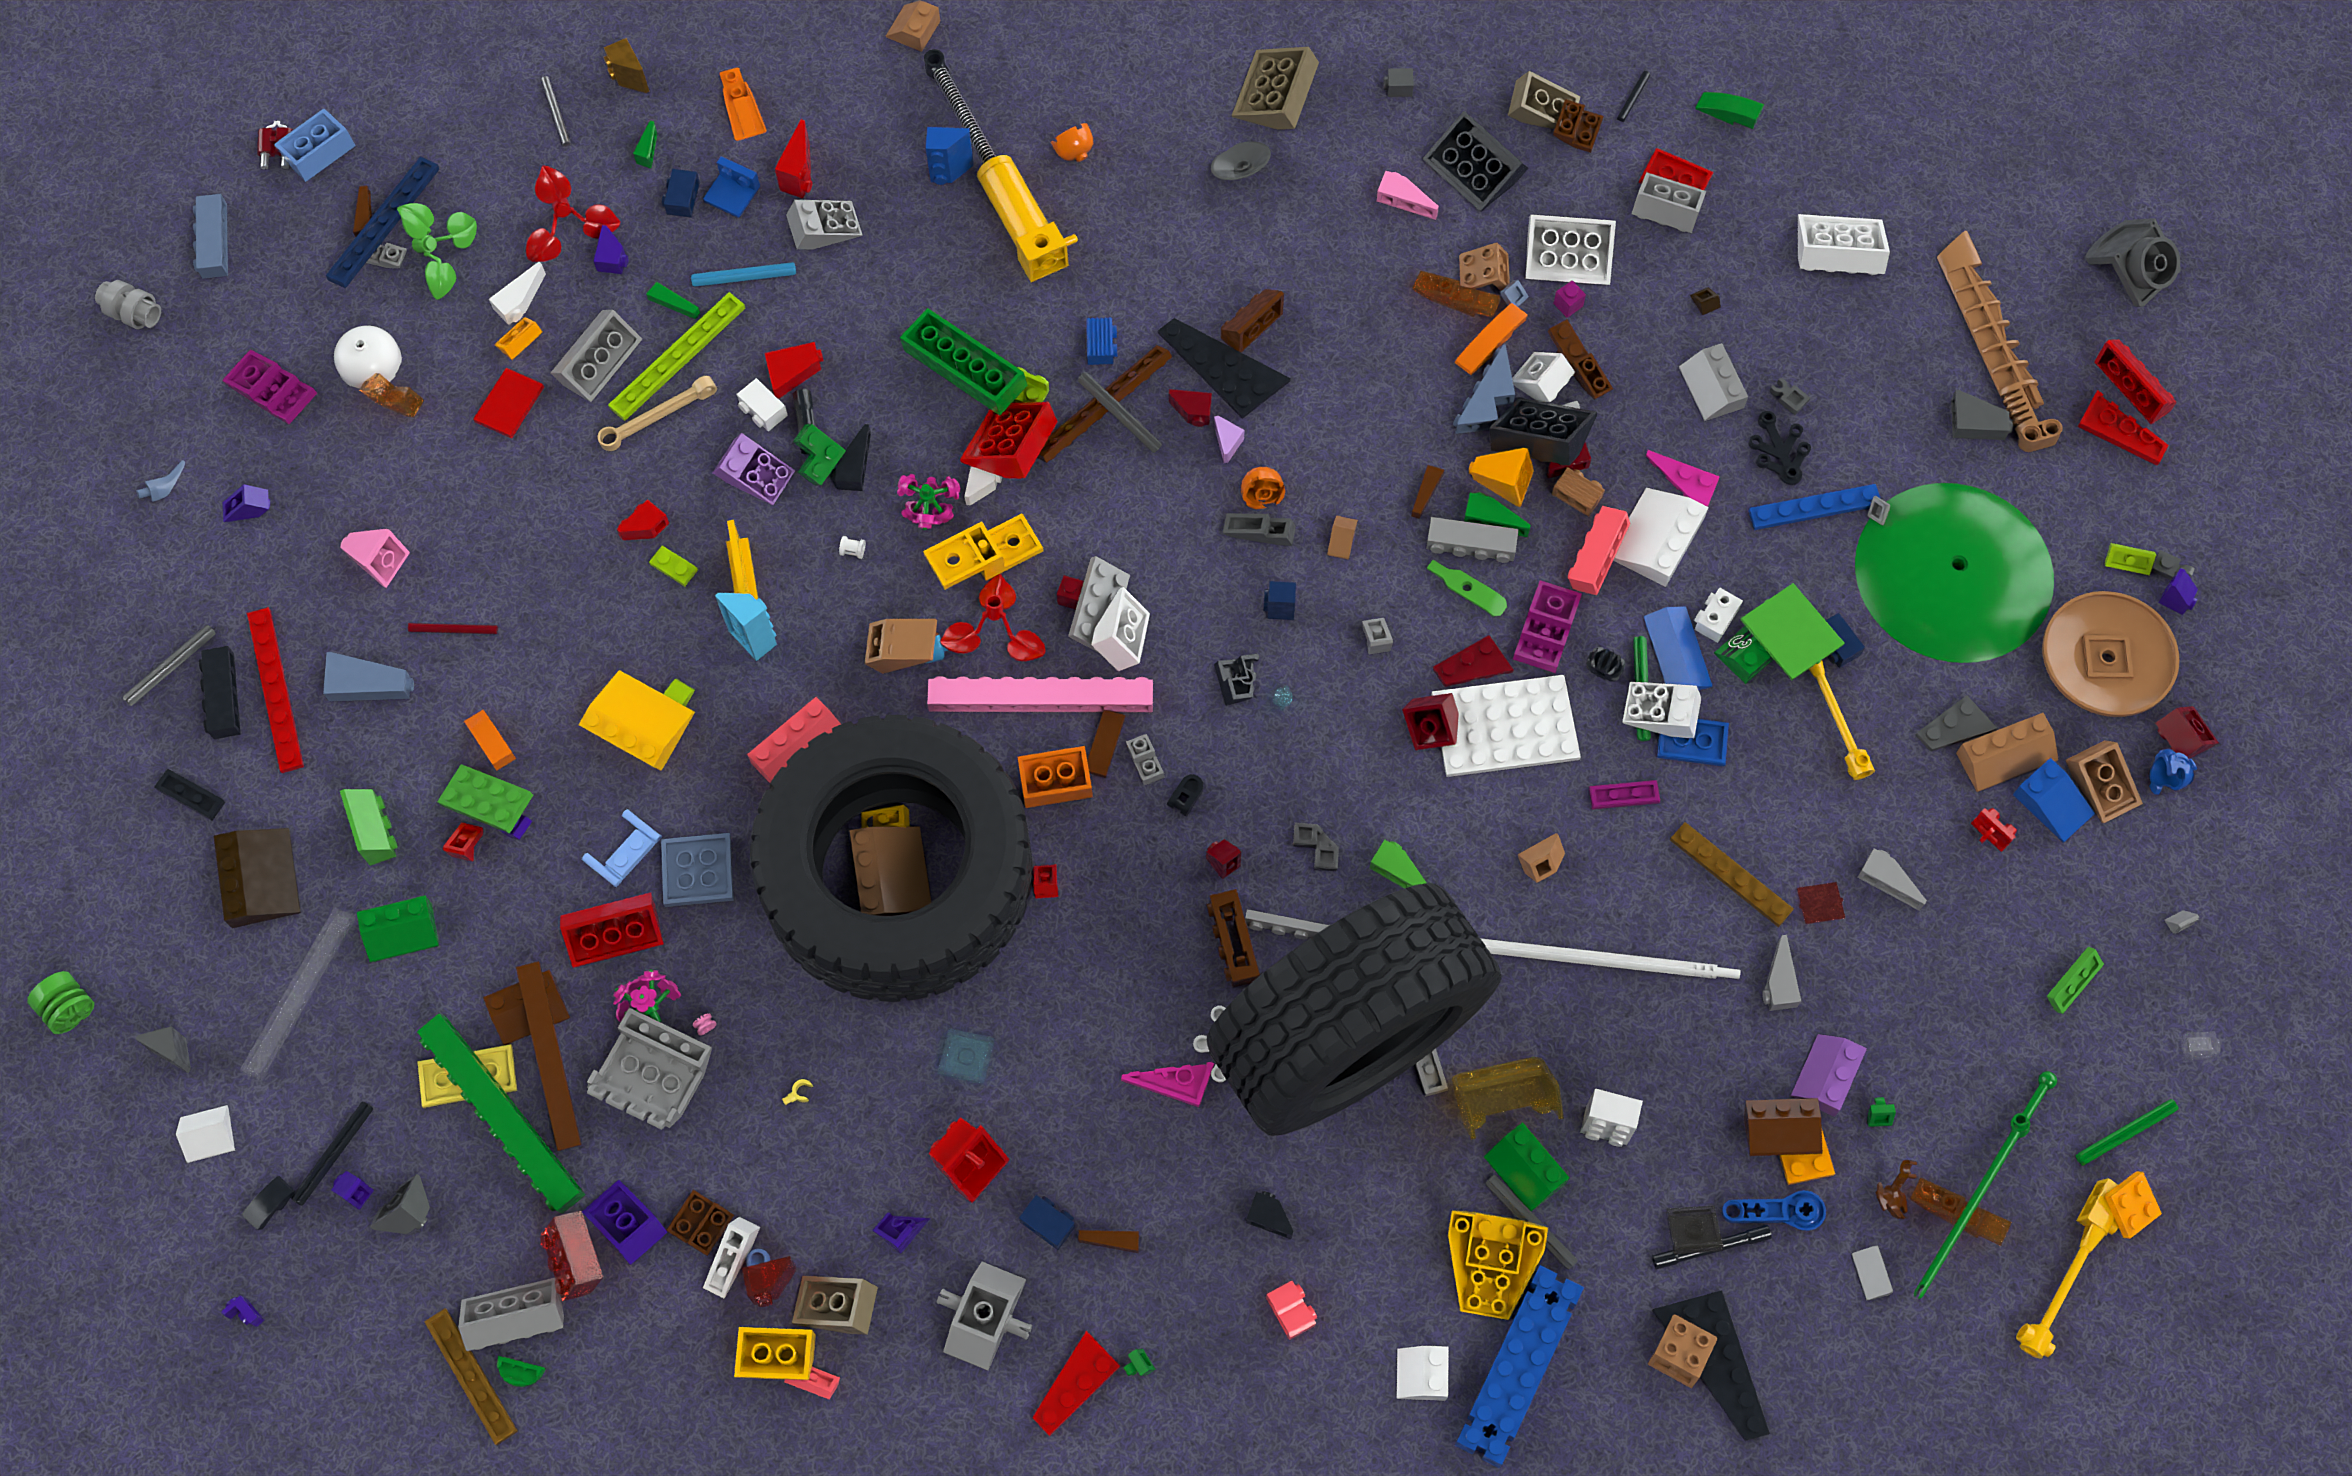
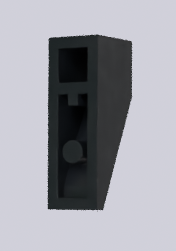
(852, 465)

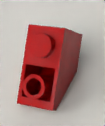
(644, 523)

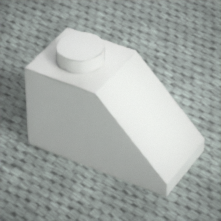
(980, 484)

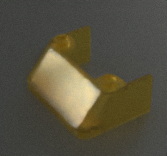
(1504, 1089)

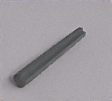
(1119, 412)
(169, 665)
(1505, 1195)

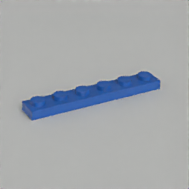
(1813, 507)

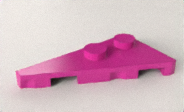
(1690, 480)
(1181, 1083)

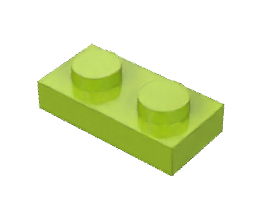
(2130, 559)
(673, 566)

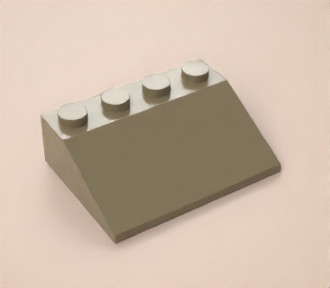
(1276, 87)

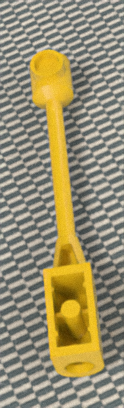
(1857, 759)
(2098, 1222)

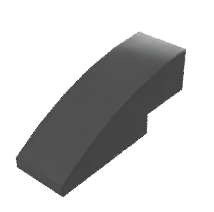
(1260, 528)

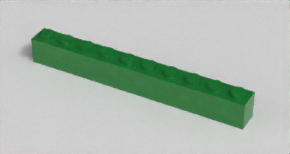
(500, 1113)

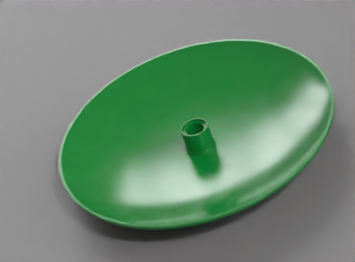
(1949, 612)

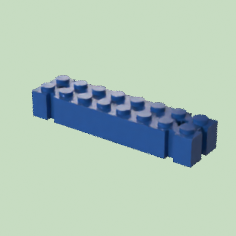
(1519, 1366)

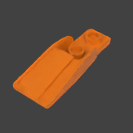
(741, 106)

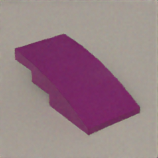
(269, 386)
(1547, 626)

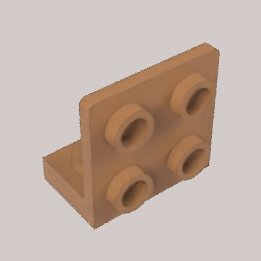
(1485, 267)
(1683, 1351)

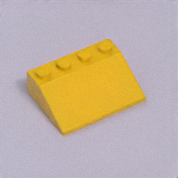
(637, 719)

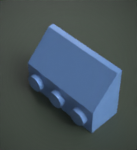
(315, 144)

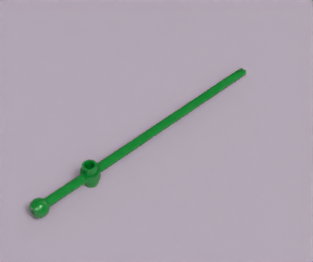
(2019, 1128)

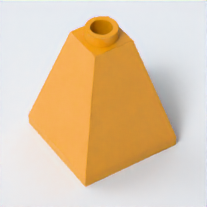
(1504, 473)

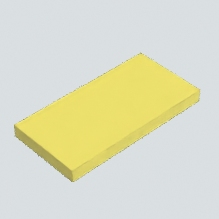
(438, 1089)

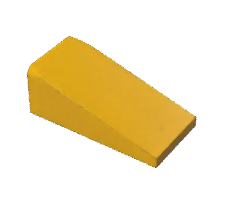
(887, 817)

